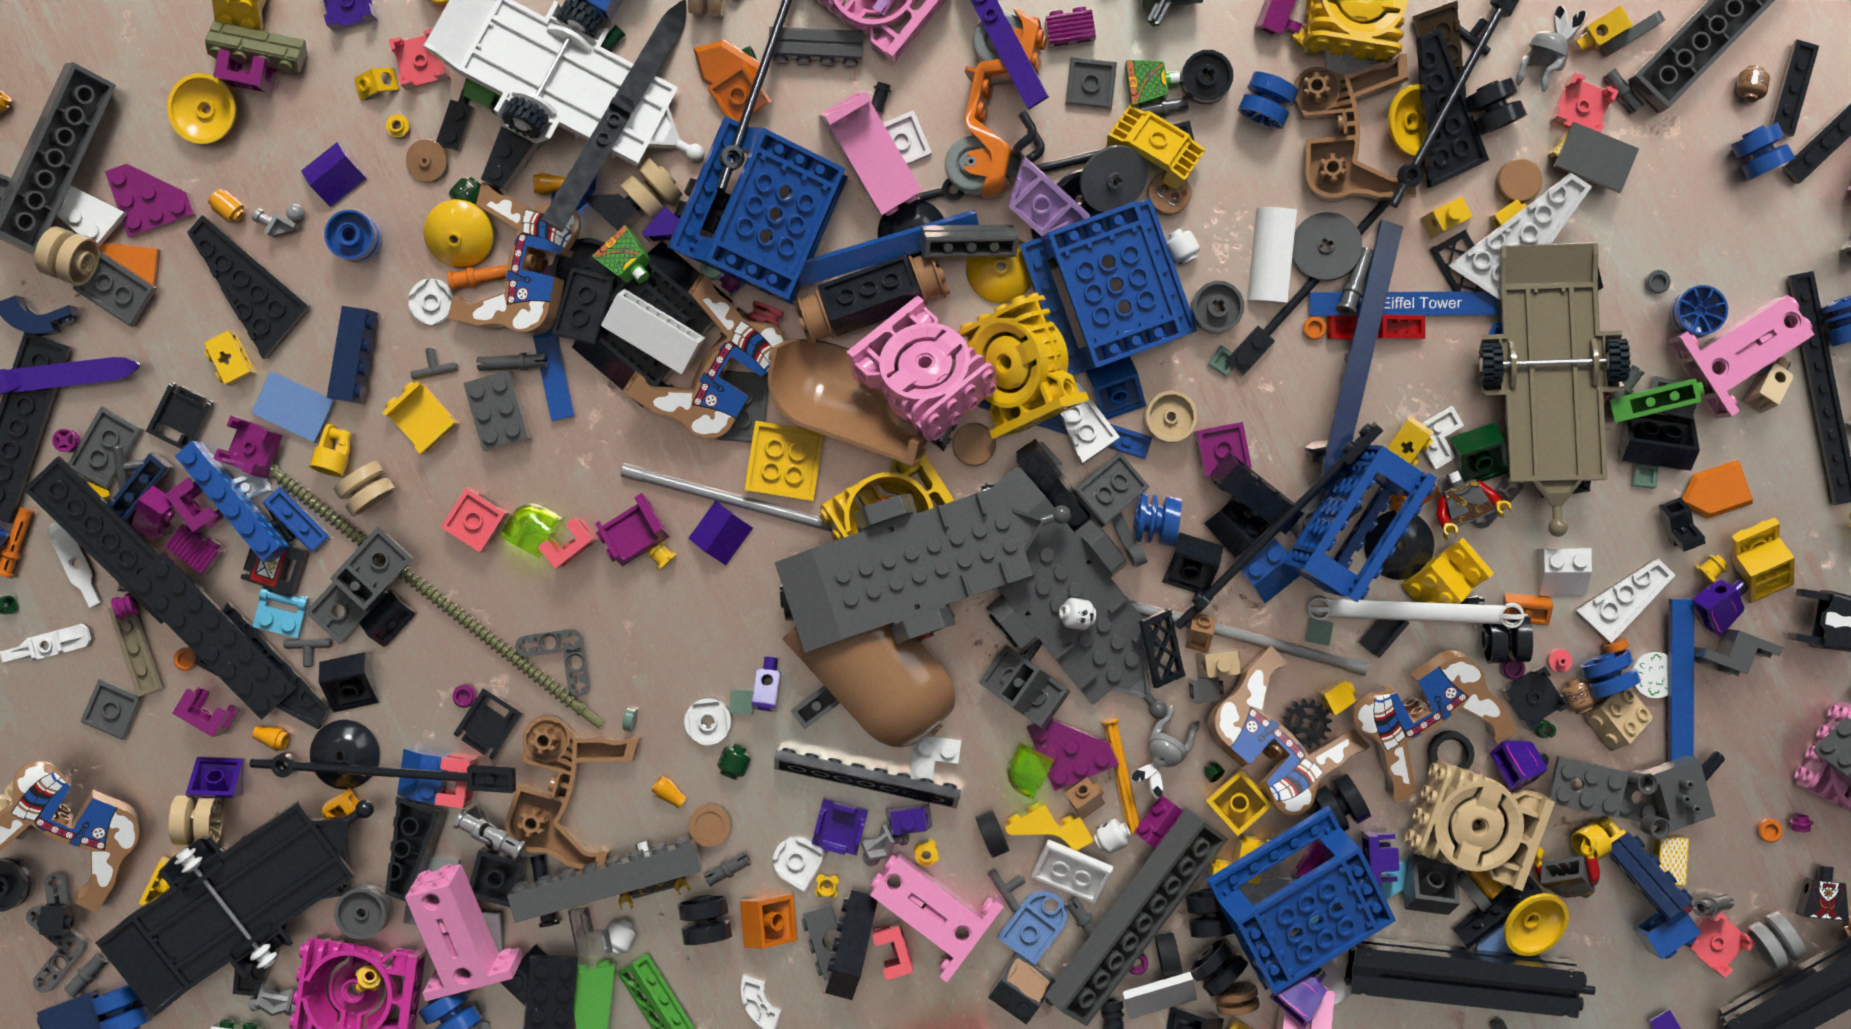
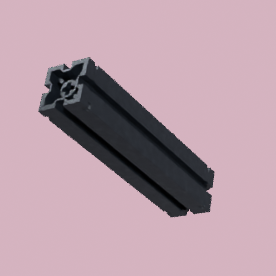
(1466, 977)
(1799, 997)

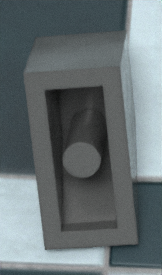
(1205, 689)

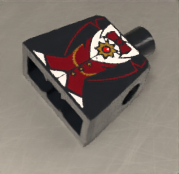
(1823, 897)

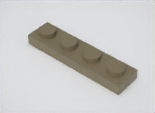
(136, 654)

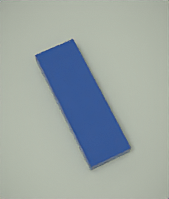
(295, 519)

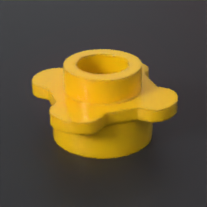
(831, 881)

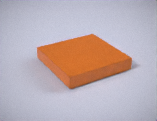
(733, 91)

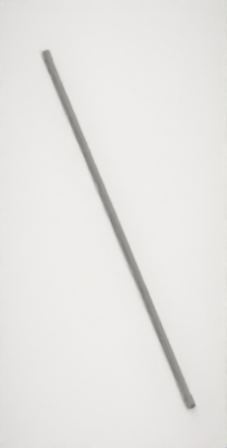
(640, 474)

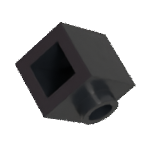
(55, 920)

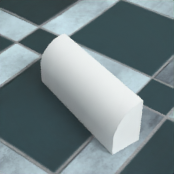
(1272, 255)
(652, 331)

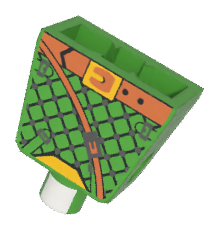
(1148, 81)
(624, 256)

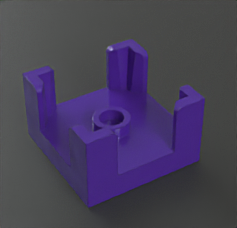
(348, 13)

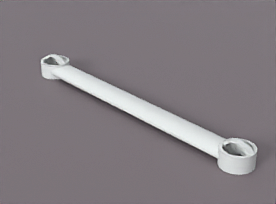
(1416, 611)

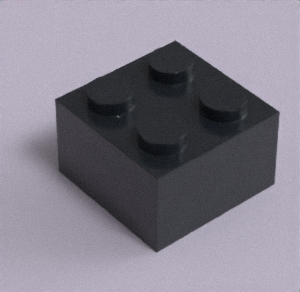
(496, 875)

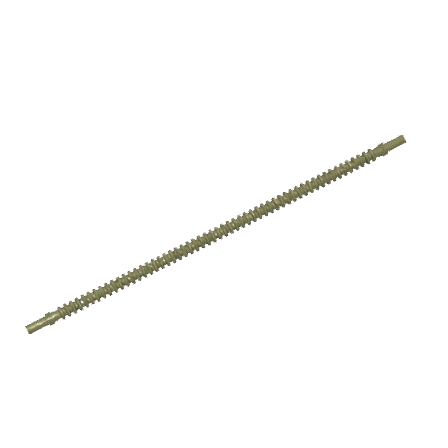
(577, 707)

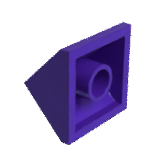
(333, 174)
(661, 227)
(720, 533)
(216, 778)

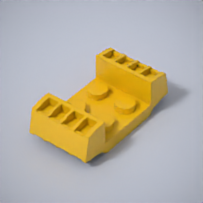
(1158, 143)

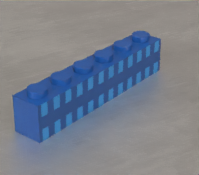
(232, 501)

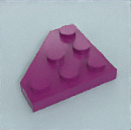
(147, 200)
(1074, 752)

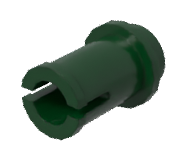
(612, 38)
(1550, 731)

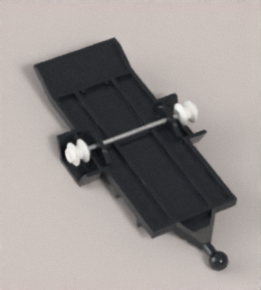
(241, 893)

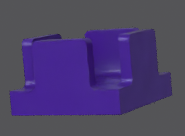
(839, 827)
(1381, 855)

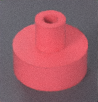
(1554, 660)

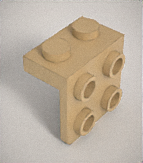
(1619, 719)

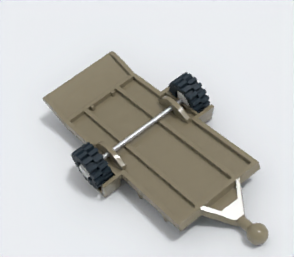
(1551, 386)

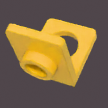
(371, 82)

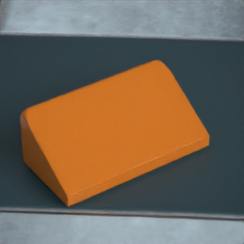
(1537, 607)

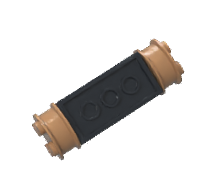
(869, 296)

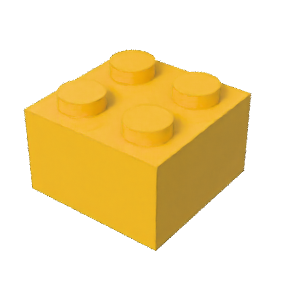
(1239, 801)

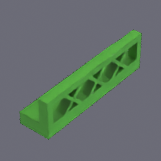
(658, 994)

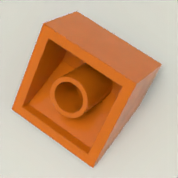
(768, 921)

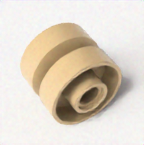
(657, 184)
(67, 256)
(194, 819)

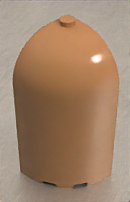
(818, 392)
(886, 686)

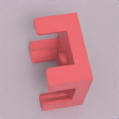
(417, 64)
(1583, 103)
(474, 520)
(560, 558)
(461, 795)
(1719, 943)
(903, 963)

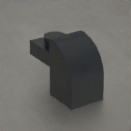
(1679, 525)

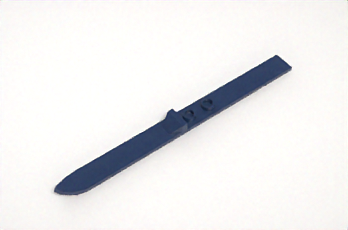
(1362, 344)

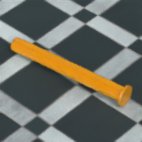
(1122, 775)

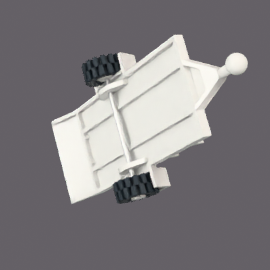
(549, 78)

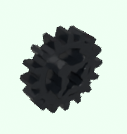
(1319, 716)

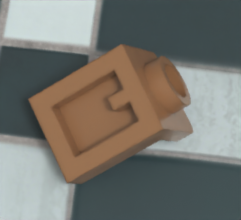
(1201, 632)

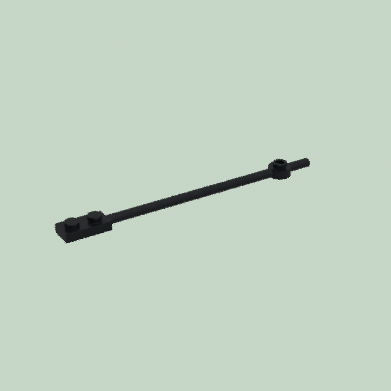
(455, 123)
(734, 150)
(1044, 167)
(1410, 174)
(1259, 339)
(1350, 452)
(478, 776)

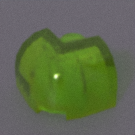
(531, 526)
(1028, 769)

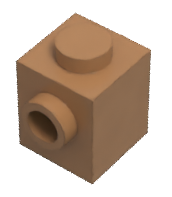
(1085, 797)

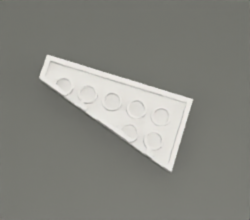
(1534, 224)

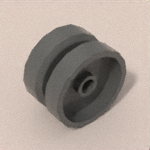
(1230, 304)
(350, 916)

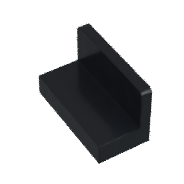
(387, 619)
(1382, 635)

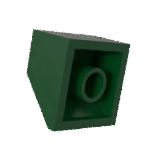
(1480, 453)

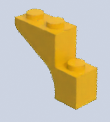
(1040, 821)

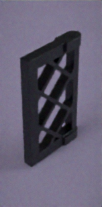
(1444, 266)
(1149, 640)

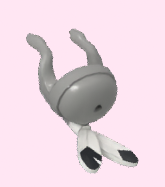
(1552, 46)
(1164, 752)

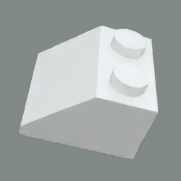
(1564, 571)

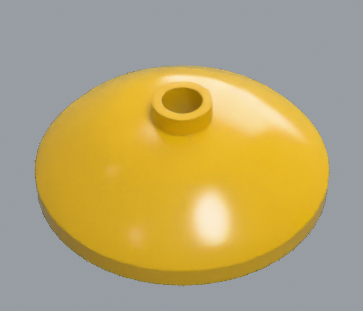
(188, 103)
(1406, 120)
(467, 224)
(998, 285)
(1536, 924)

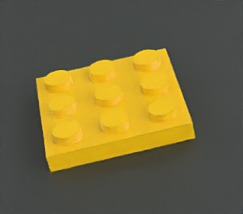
(783, 461)

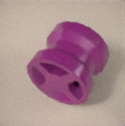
(61, 440)
(124, 606)

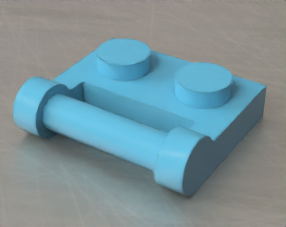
(280, 620)

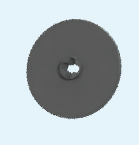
(1101, 168)
(1319, 262)

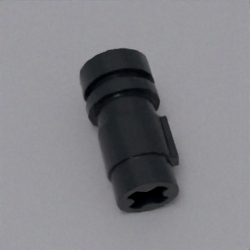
(1113, 1013)

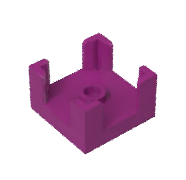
(258, 79)
(1218, 441)
(251, 447)
(183, 500)
(213, 724)

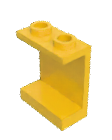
(420, 416)

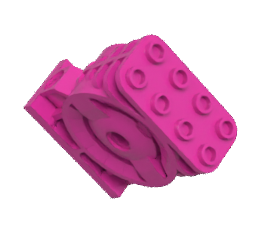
(319, 959)

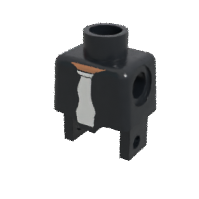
(1831, 621)

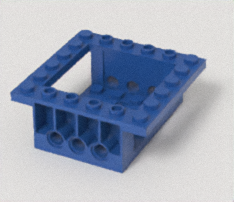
(794, 236)
(1142, 265)
(1394, 477)
(1266, 927)

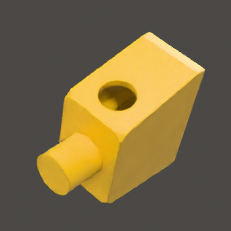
(1611, 24)
(1447, 217)

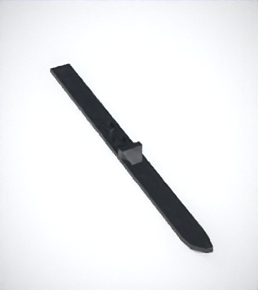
(615, 118)

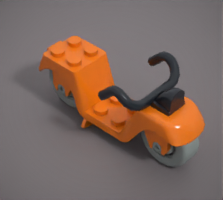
(984, 160)

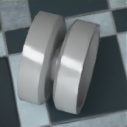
(1776, 941)

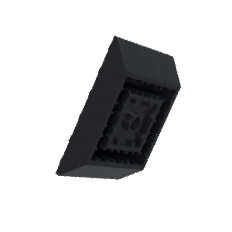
(664, 289)

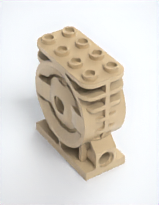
(1496, 846)

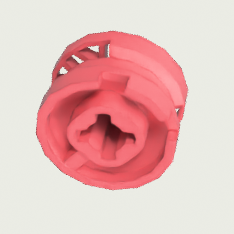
(760, 314)

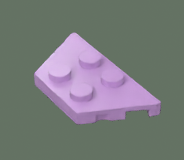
(1041, 201)

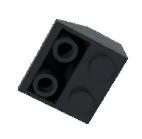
(1236, 526)

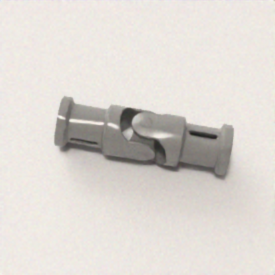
(492, 835)

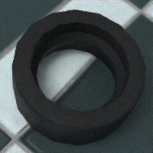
(1447, 735)
(992, 834)
(1168, 955)

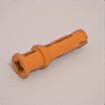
(471, 277)
(14, 555)

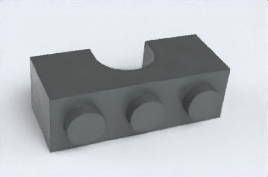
(818, 922)

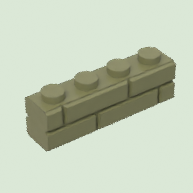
(245, 43)

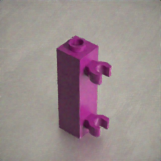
(1275, 18)

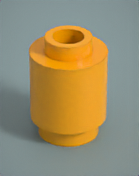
(226, 206)

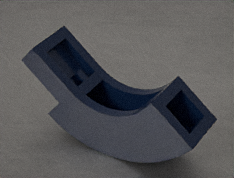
(18, 315)

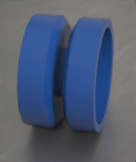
(1610, 673)

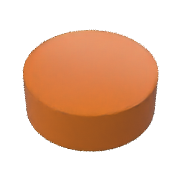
(1314, 328)
(1616, 646)
(185, 659)
(1769, 830)

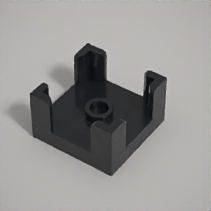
(1533, 697)

